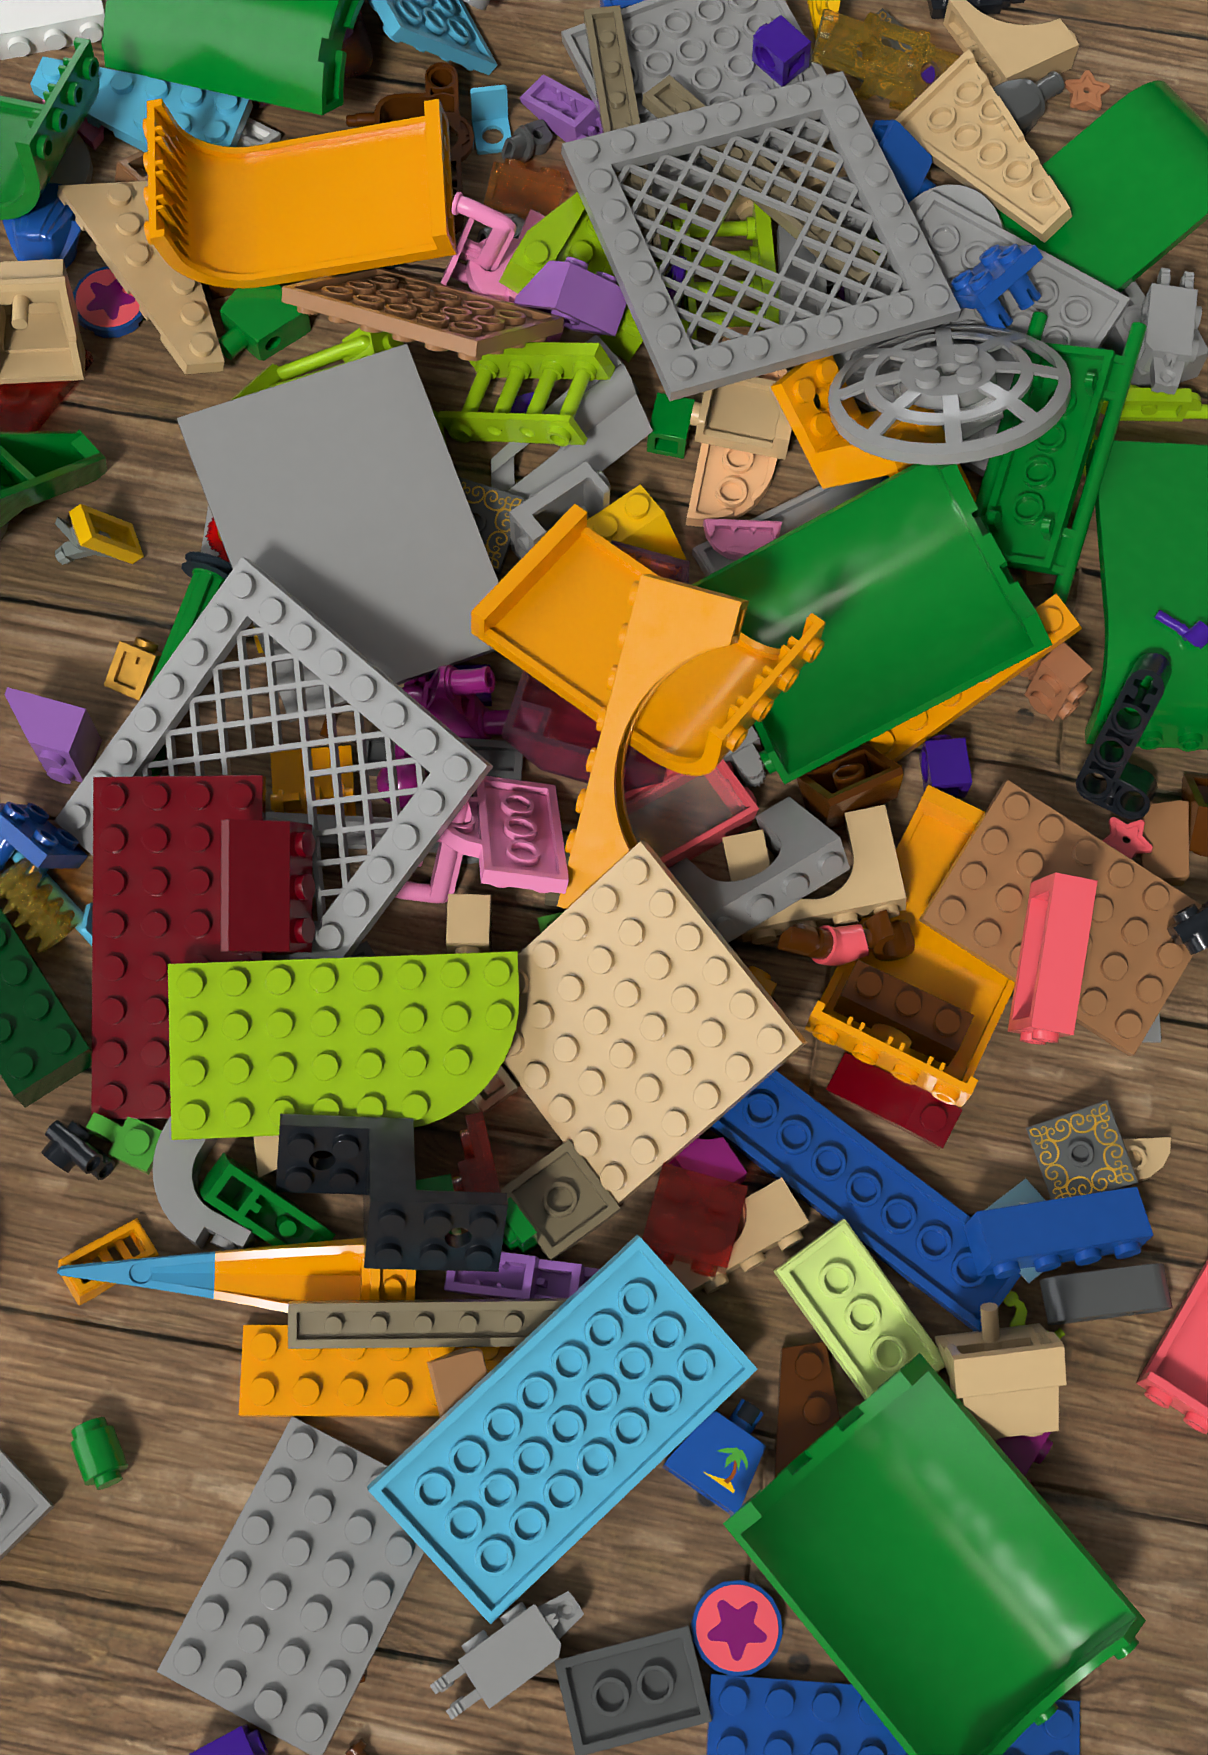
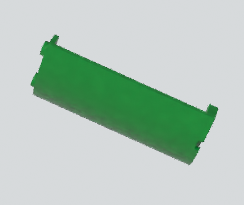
(241, 48)
(909, 610)
(934, 1571)

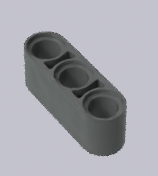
(1105, 1294)

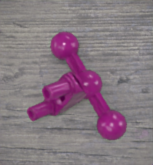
(454, 702)

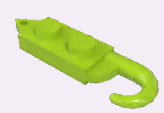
(1152, 406)

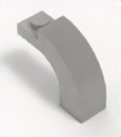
(176, 1185)

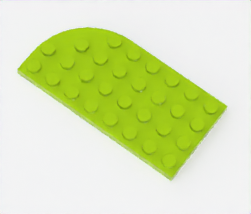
(335, 1038)

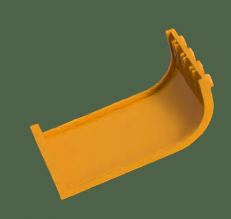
(300, 202)
(562, 625)
(935, 966)

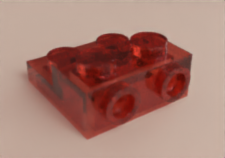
(478, 1168)
(694, 1219)

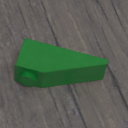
(258, 1205)

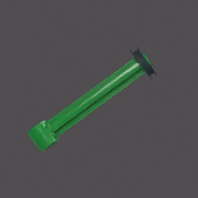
(206, 576)

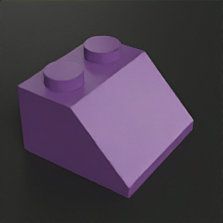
(583, 298)
(57, 733)

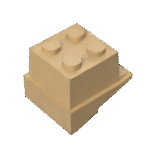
(38, 324)
(1006, 1375)

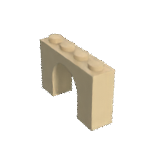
(871, 888)

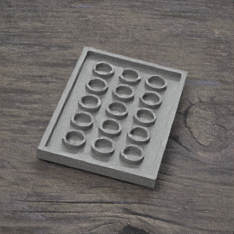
(297, 1593)

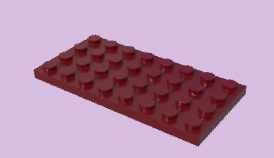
(154, 909)

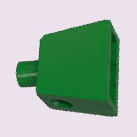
(260, 322)

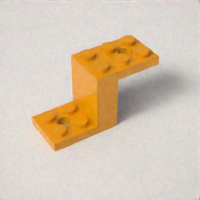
(829, 454)

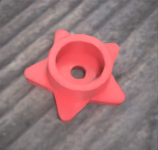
(1133, 831)

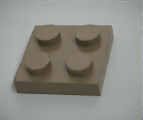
(561, 1200)

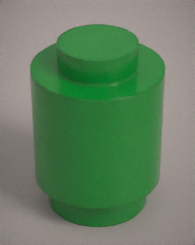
(98, 1453)

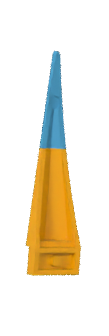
(261, 1275)

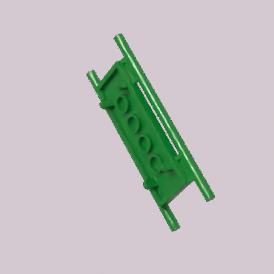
(1033, 488)

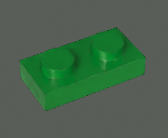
(518, 1230)

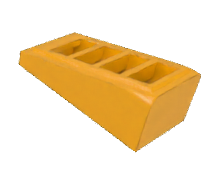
(84, 1292)

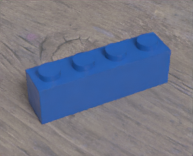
(1058, 1232)

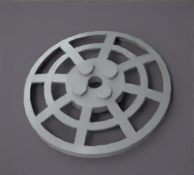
(948, 380)

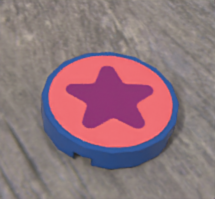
(105, 305)
(736, 1628)

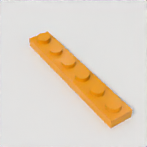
(909, 735)

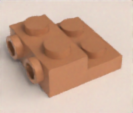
(1057, 682)

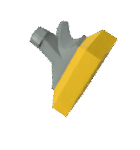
(98, 535)

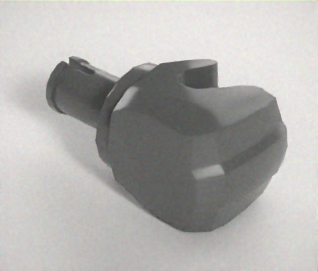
(1027, 99)

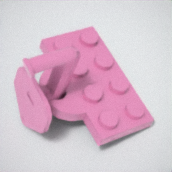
(491, 256)
(513, 834)

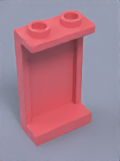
(1179, 1364)

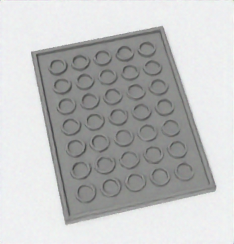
(350, 510)

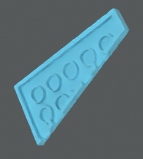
(124, 98)

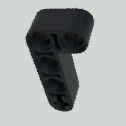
(1126, 730)

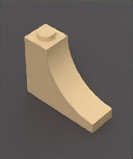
(1009, 49)

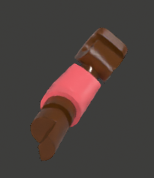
(848, 943)

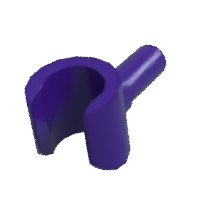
(1196, 635)

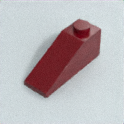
(894, 1101)

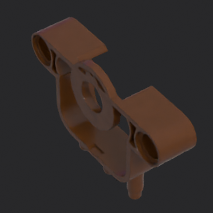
(440, 84)

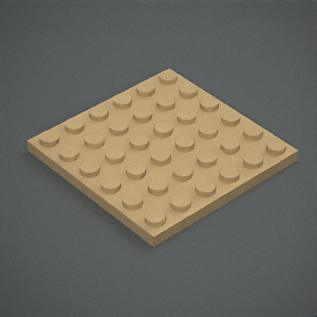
(640, 1024)

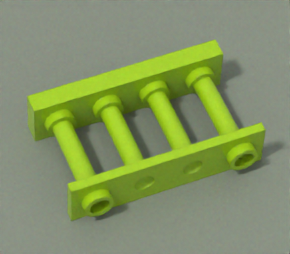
(755, 228)
(536, 360)

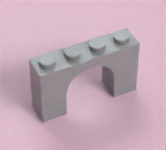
(805, 861)

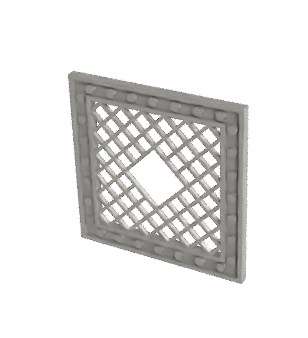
(692, 366)
(453, 765)

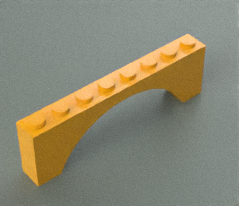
(665, 630)

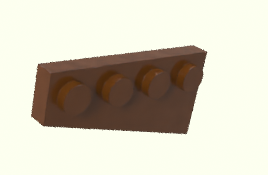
(805, 1401)

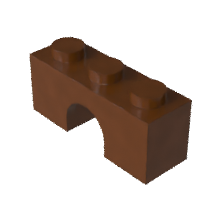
(883, 999)

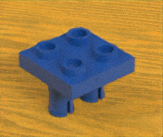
(999, 270)
(30, 833)

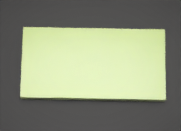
(855, 1308)

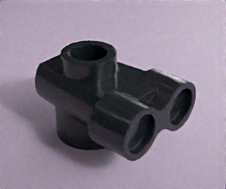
(1191, 928)
(70, 1146)

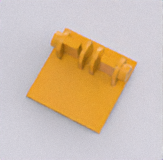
(289, 781)

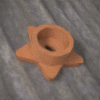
(1082, 100)

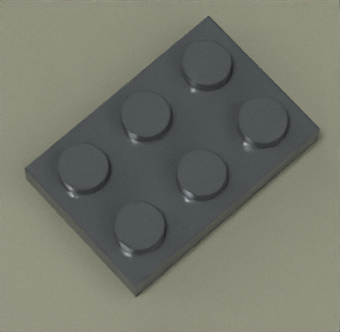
(632, 1691)

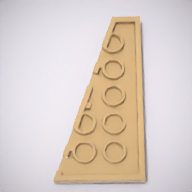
(984, 148)
(174, 304)

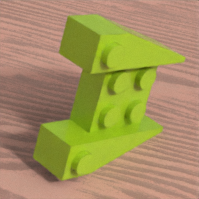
(571, 234)

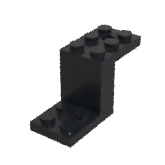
(399, 1223)

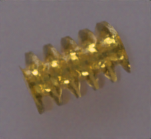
(33, 905)

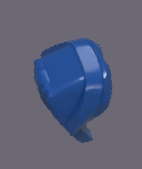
(45, 231)

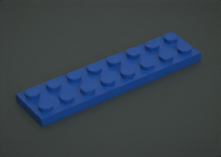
(857, 1181)
(834, 1719)

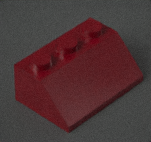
(266, 886)

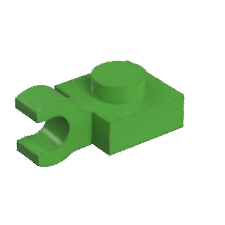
(132, 1142)

